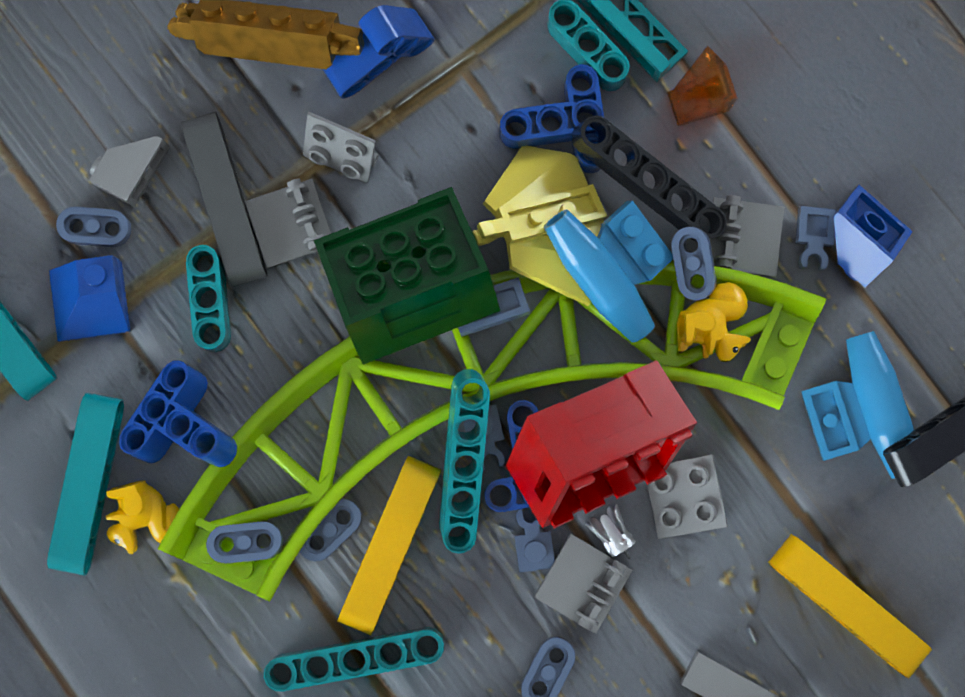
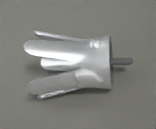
(612, 532)

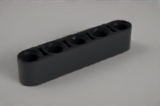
(632, 173)
(928, 446)

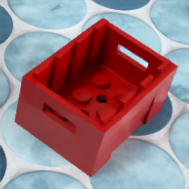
(599, 444)

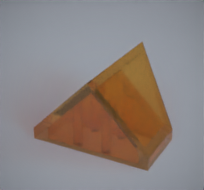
(703, 90)

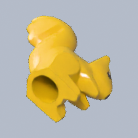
(706, 322)
(138, 508)

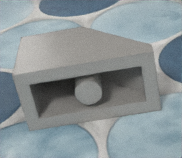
(128, 168)

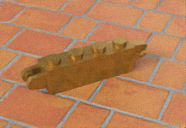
(266, 32)

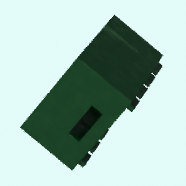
(407, 276)

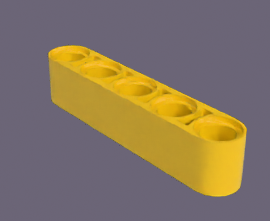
(389, 545)
(850, 606)

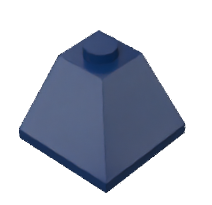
(867, 236)
(89, 298)

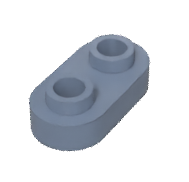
(95, 226)
(691, 263)
(333, 531)
(245, 542)
(549, 671)

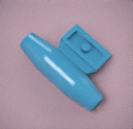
(612, 263)
(868, 408)

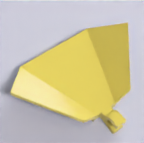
(525, 199)

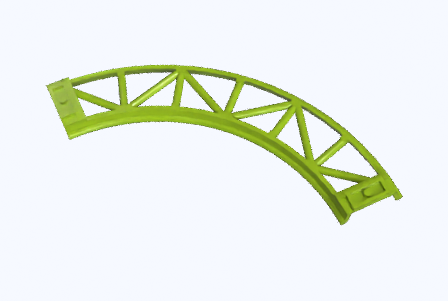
(764, 381)

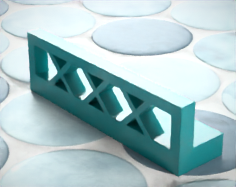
(631, 39)

